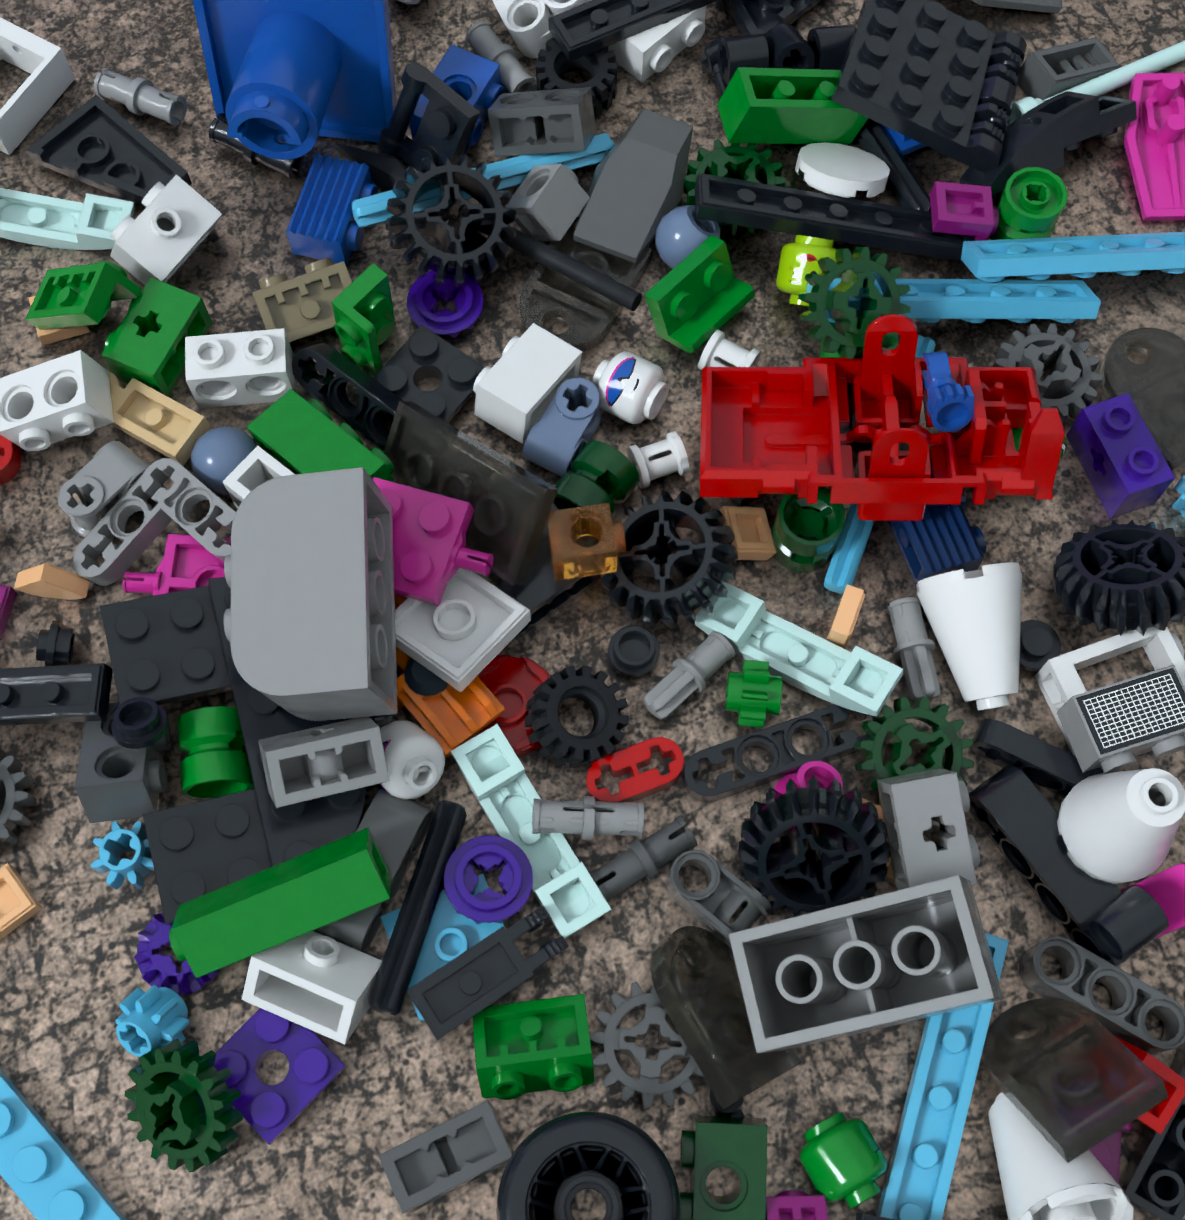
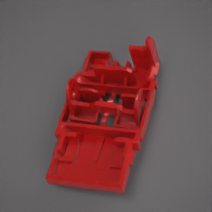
(783, 436)

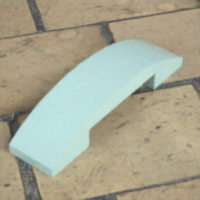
(61, 222)
(802, 658)
(507, 799)

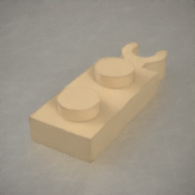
(156, 419)

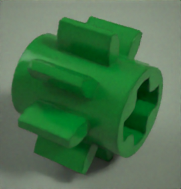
(753, 693)

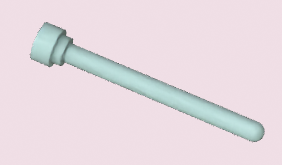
(1113, 79)

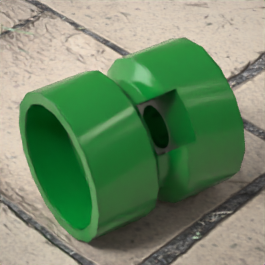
(1030, 204)
(214, 753)

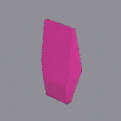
(1158, 145)

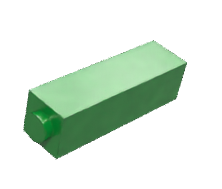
(280, 903)

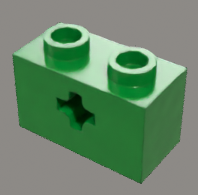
(153, 336)

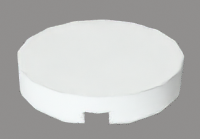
(842, 169)

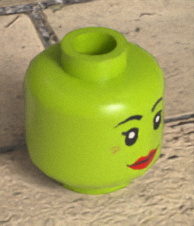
(801, 259)

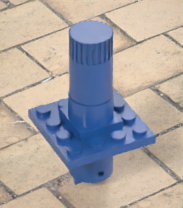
(298, 70)

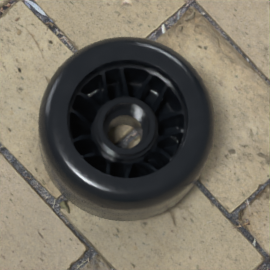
(588, 1153)

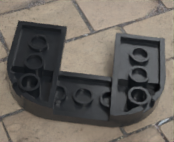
(178, 651)

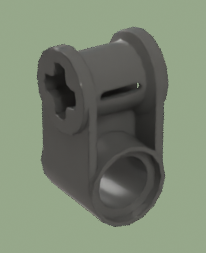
(720, 898)

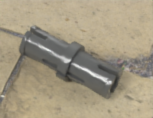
(643, 859)

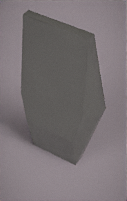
(636, 186)

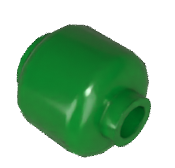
(843, 1160)

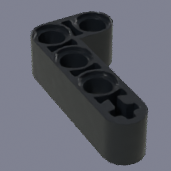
(1086, 908)

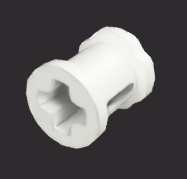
(724, 353)
(659, 459)

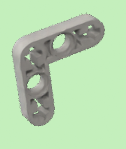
(172, 504)

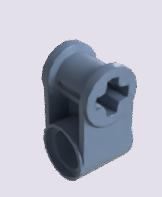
(562, 432)

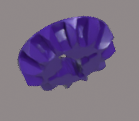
(423, 305)
(487, 854)
(163, 969)

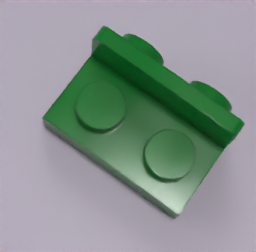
(79, 295)
(697, 296)
(365, 318)
(533, 1047)

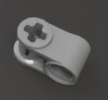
(100, 485)

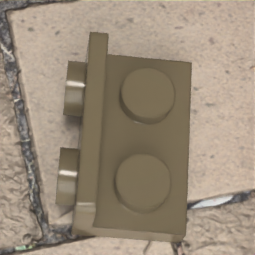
(303, 302)

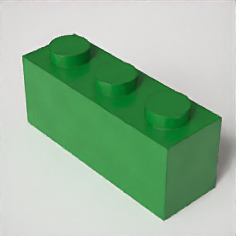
(786, 108)
(308, 441)

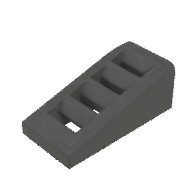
(1063, 67)

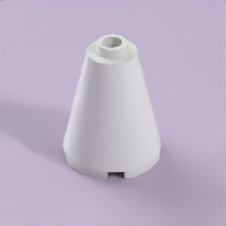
(978, 629)
(1121, 823)
(1040, 1181)

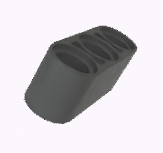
(398, 831)
(1130, 995)

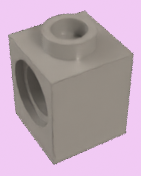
(548, 202)

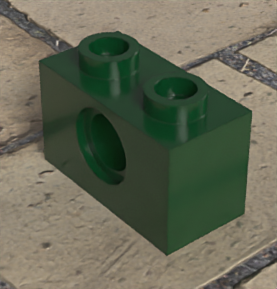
(725, 1143)

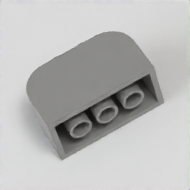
(315, 595)
(865, 965)

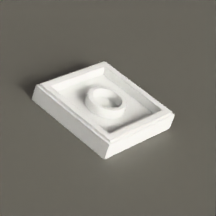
(461, 632)

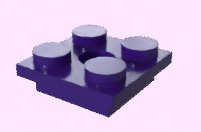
(311, 1069)

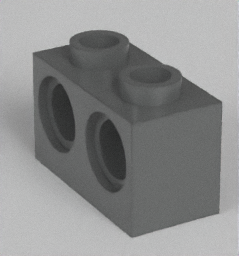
(542, 122)
(116, 779)
(446, 1157)

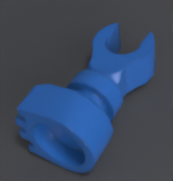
(948, 403)

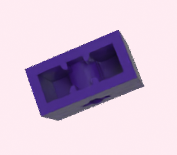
(1119, 455)

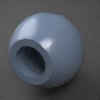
(681, 234)
(219, 454)

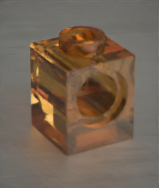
(576, 561)

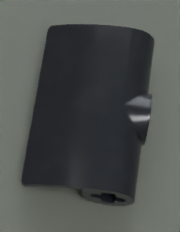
(785, 49)

